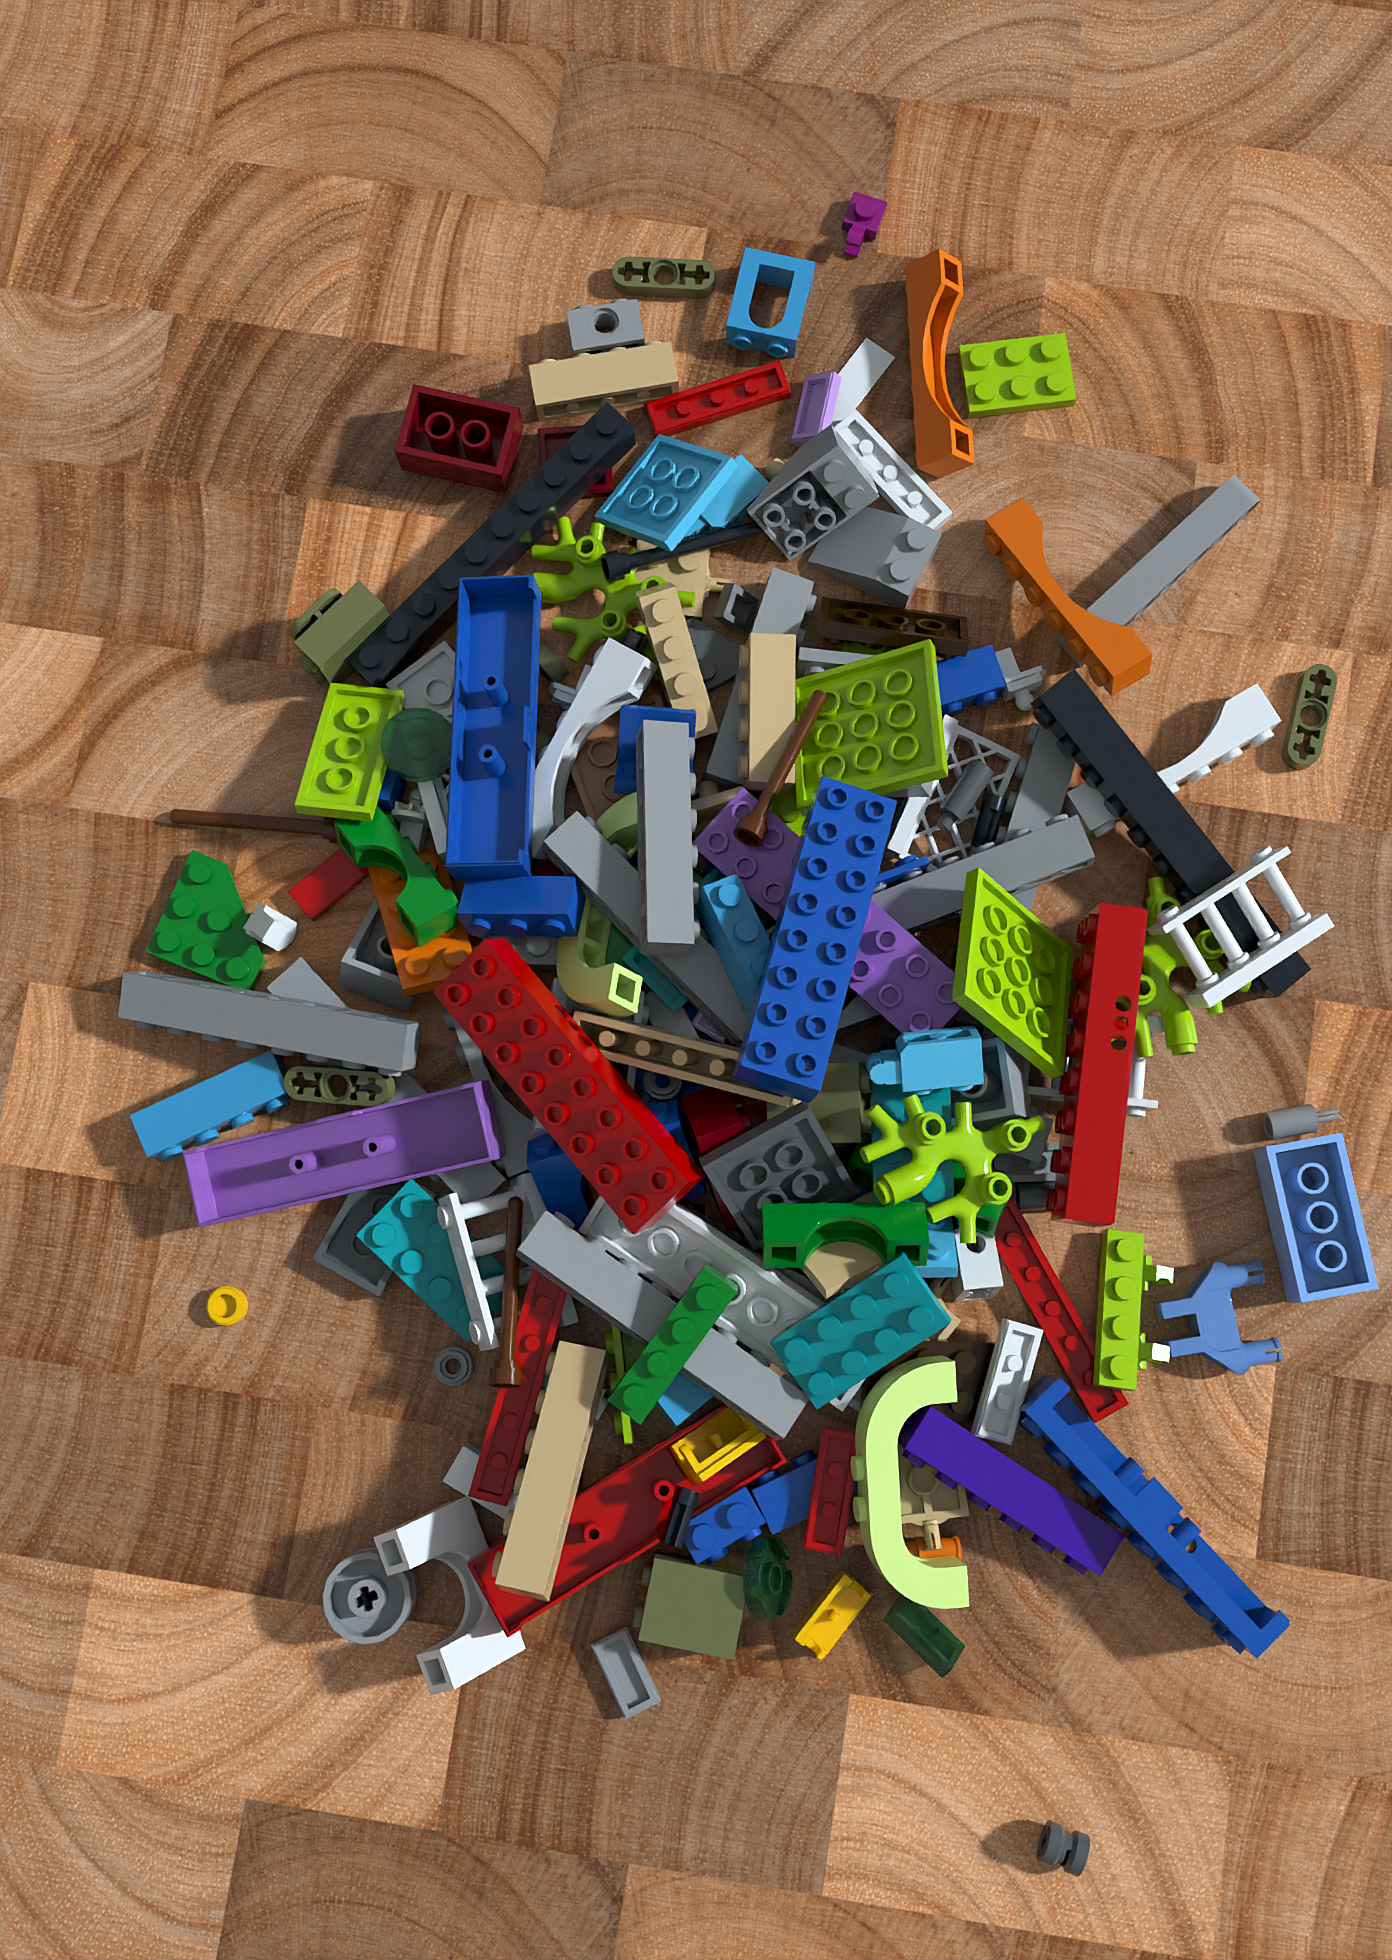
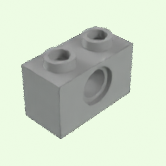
(619, 315)

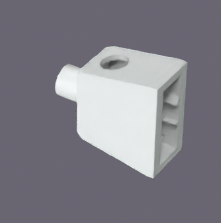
(978, 1272)

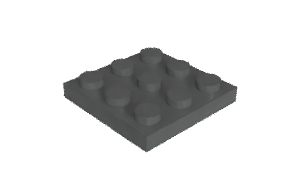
(774, 1164)

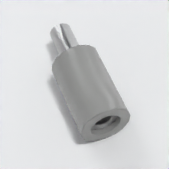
(1295, 1121)

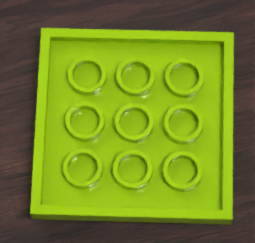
(876, 725)
(1013, 973)

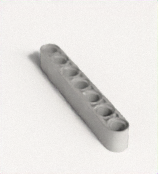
(1173, 555)

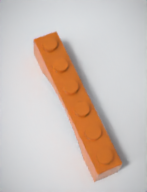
(933, 296)
(1108, 649)

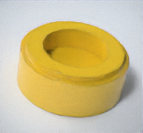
(226, 1305)

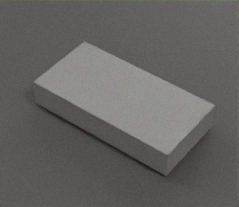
(625, 1672)

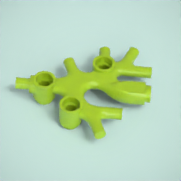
(588, 575)
(1159, 959)
(963, 1144)

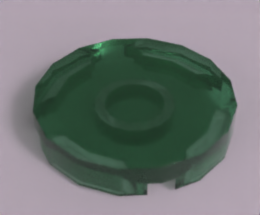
(417, 744)
(765, 1578)

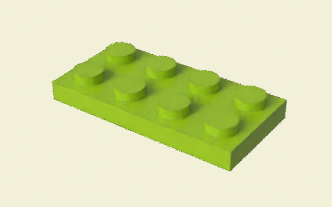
(346, 756)

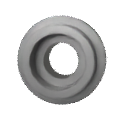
(661, 1093)
(442, 1372)

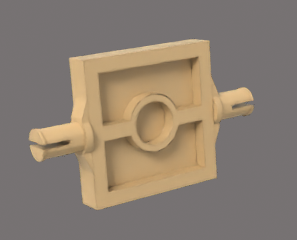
(686, 572)
(927, 1500)

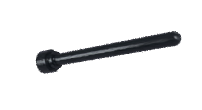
(617, 565)

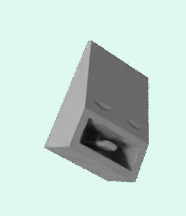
(813, 493)

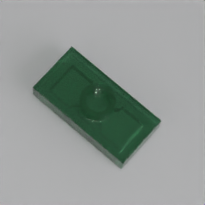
(925, 1634)

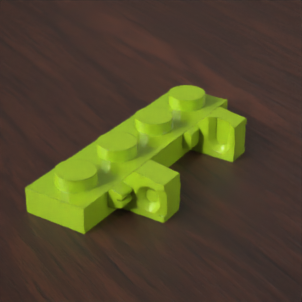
(1122, 1279)

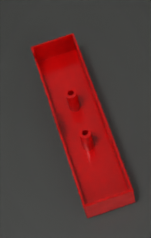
(1097, 1074)
(568, 1084)
(621, 1519)

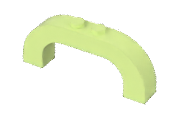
(581, 959)
(899, 1393)

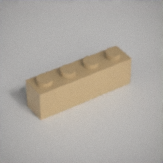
(616, 377)
(675, 654)
(768, 706)

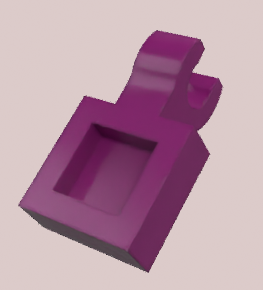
(862, 221)

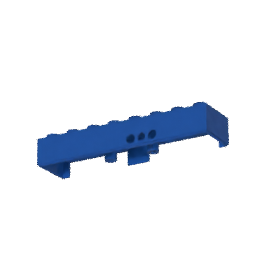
(494, 728)
(815, 941)
(1147, 1513)

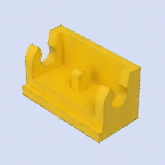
(715, 1445)
(831, 1613)

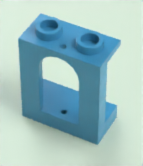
(776, 271)

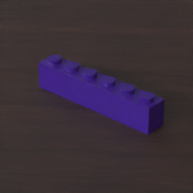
(1009, 1488)

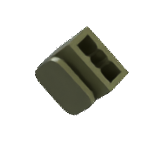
(334, 630)
(840, 1103)
(691, 1605)

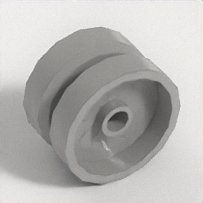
(358, 1615)

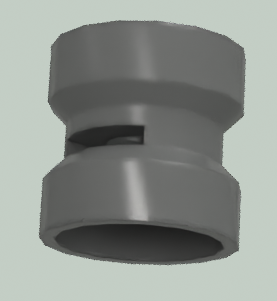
(1063, 1848)

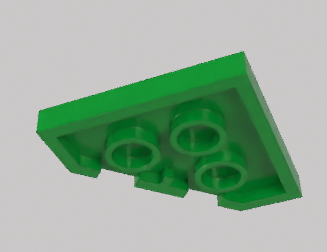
(206, 924)

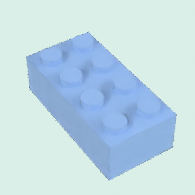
(1315, 1219)

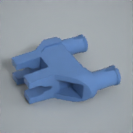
(1213, 1319)

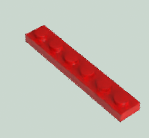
(1053, 1312)
(515, 1406)

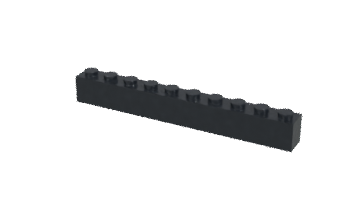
(494, 546)
(1152, 814)

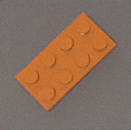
(431, 964)

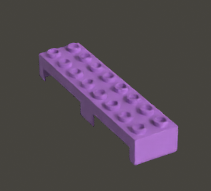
(890, 966)
(344, 1153)

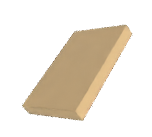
(841, 1263)

